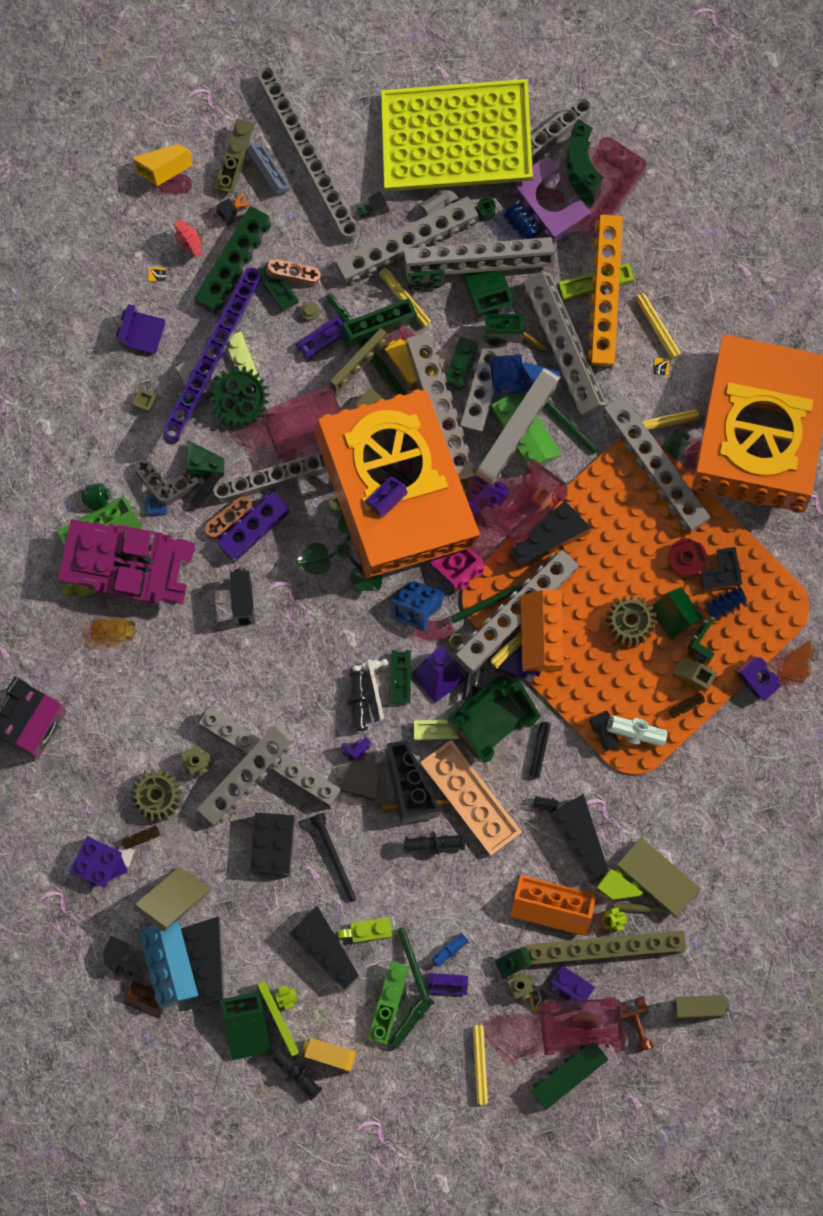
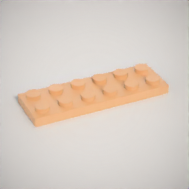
(470, 797)

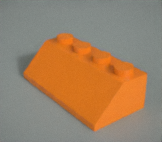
(542, 631)
(553, 905)

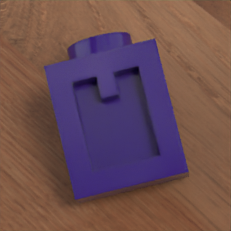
(359, 746)

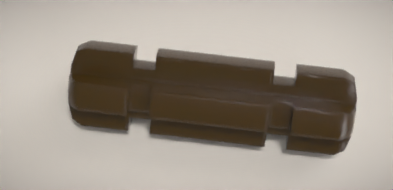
(686, 705)
(140, 837)

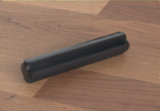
(540, 750)

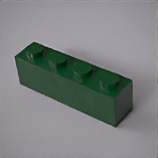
(388, 318)
(568, 1076)

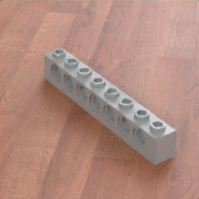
(462, 208)
(481, 256)
(426, 343)
(573, 348)
(622, 408)
(471, 661)
(287, 768)

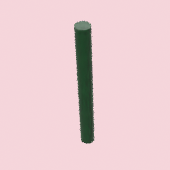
(570, 426)
(486, 603)
(413, 964)

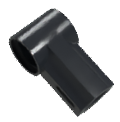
(599, 725)

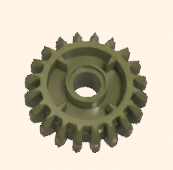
(622, 629)
(156, 783)

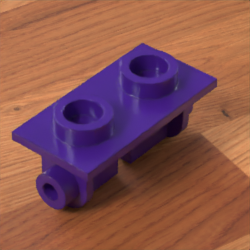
(447, 984)

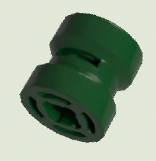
(486, 213)

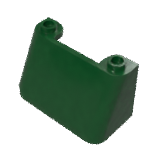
(493, 715)

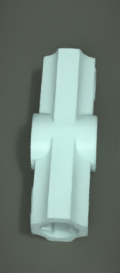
(636, 731)

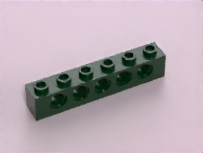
(252, 219)

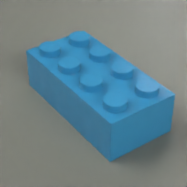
(168, 965)

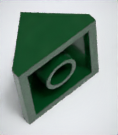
(504, 328)
(676, 612)

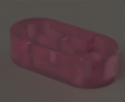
(172, 187)
(437, 635)

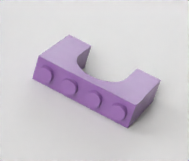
(553, 223)

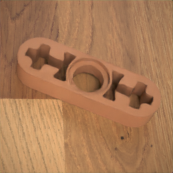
(286, 276)
(214, 522)

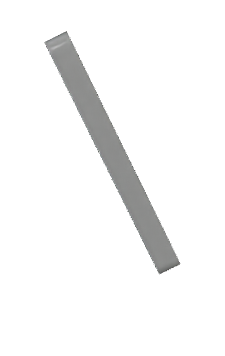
(309, 162)

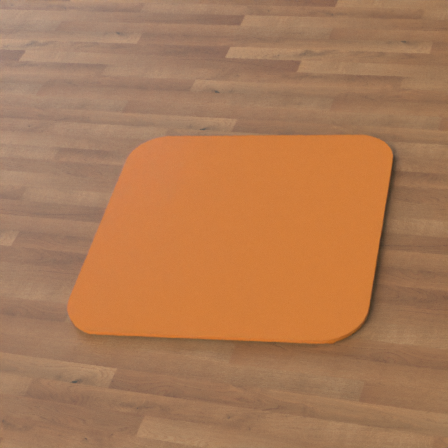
(630, 557)

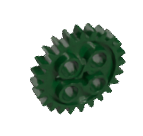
(235, 413)

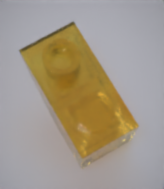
(113, 629)

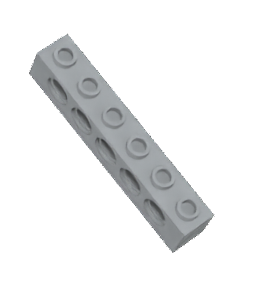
(476, 424)
(210, 807)

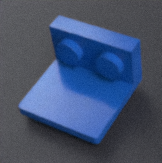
(414, 603)

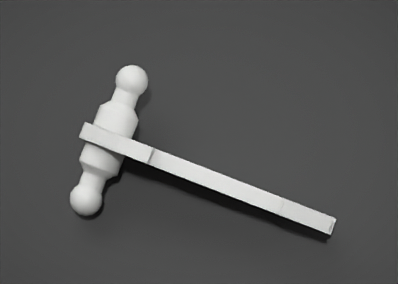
(371, 666)

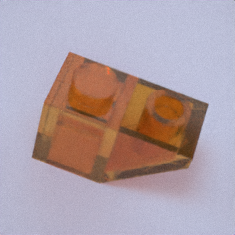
(795, 664)

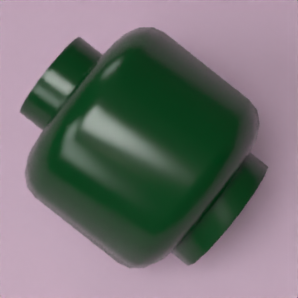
(96, 495)

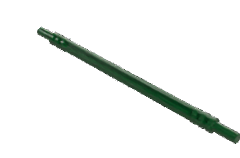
(376, 360)

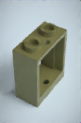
(700, 1007)

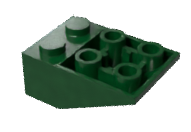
(489, 293)
(245, 1025)

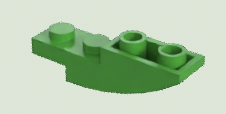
(388, 1002)

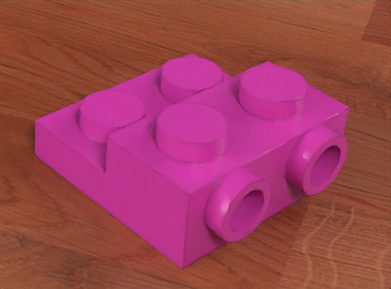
(459, 568)

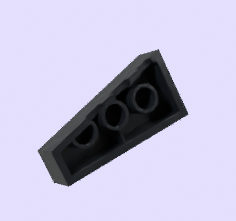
(555, 531)
(410, 789)
(579, 834)
(322, 945)
(205, 953)

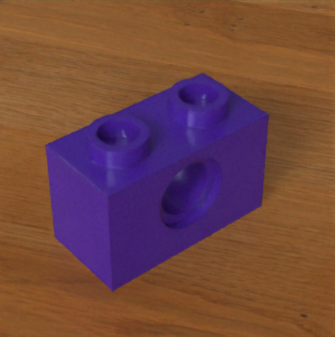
(747, 673)

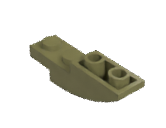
(235, 156)

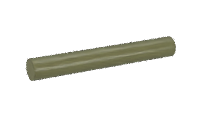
(640, 908)

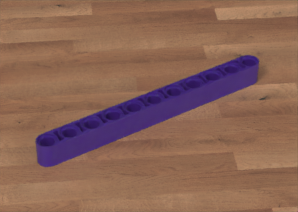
(210, 363)

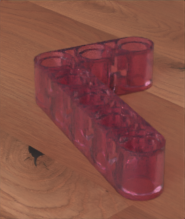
(619, 186)

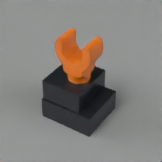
(228, 210)

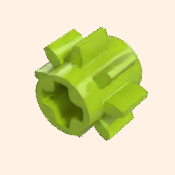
(614, 920)
(286, 997)

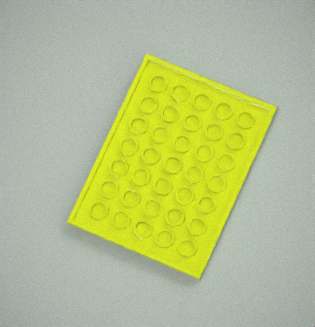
(456, 135)

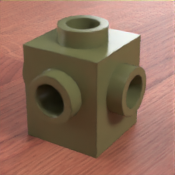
(192, 755)
(516, 993)

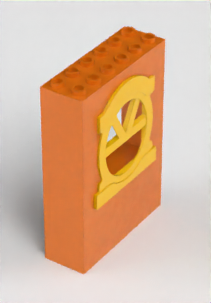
(771, 380)
(434, 513)

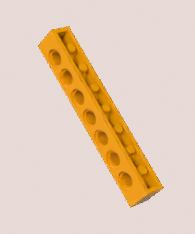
(613, 225)

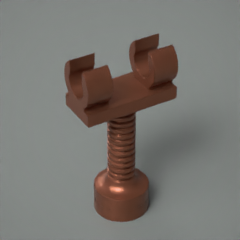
(644, 1044)

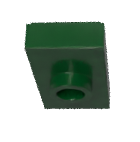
(513, 962)

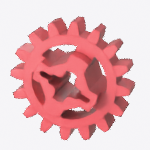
(188, 238)

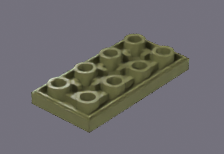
(658, 877)
(171, 899)

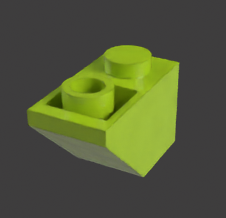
(617, 888)

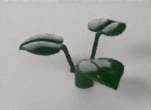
(316, 561)

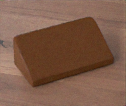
(143, 999)

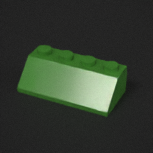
(536, 443)
(116, 512)

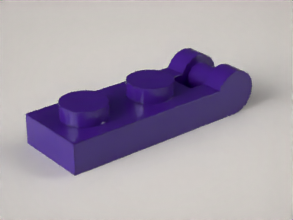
(320, 338)

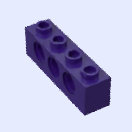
(251, 537)

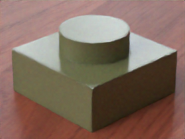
(144, 400)

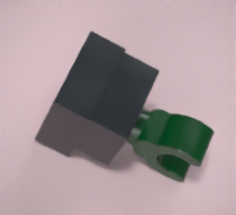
(377, 204)

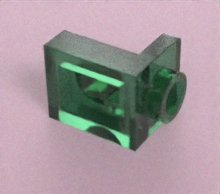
(677, 443)

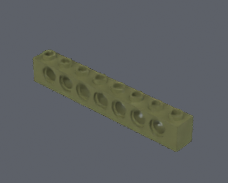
(606, 948)

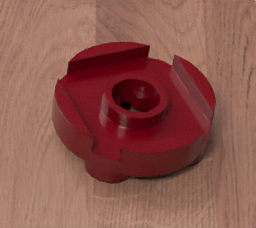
(692, 548)

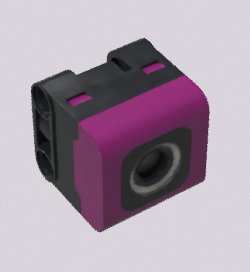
(28, 718)

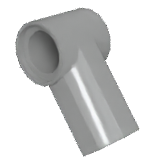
(443, 197)

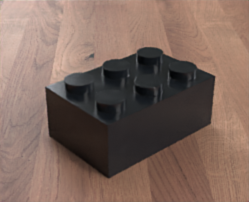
(272, 844)

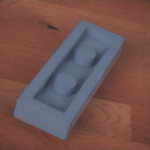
(268, 168)

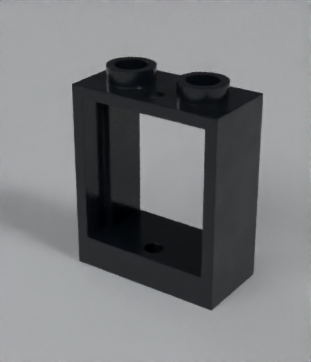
(242, 597)

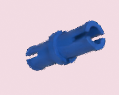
(449, 949)

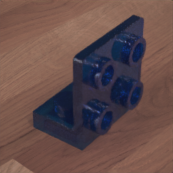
(508, 374)

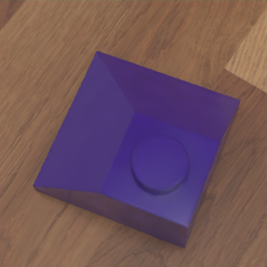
(438, 674)

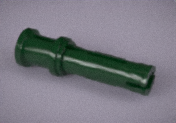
(416, 1013)

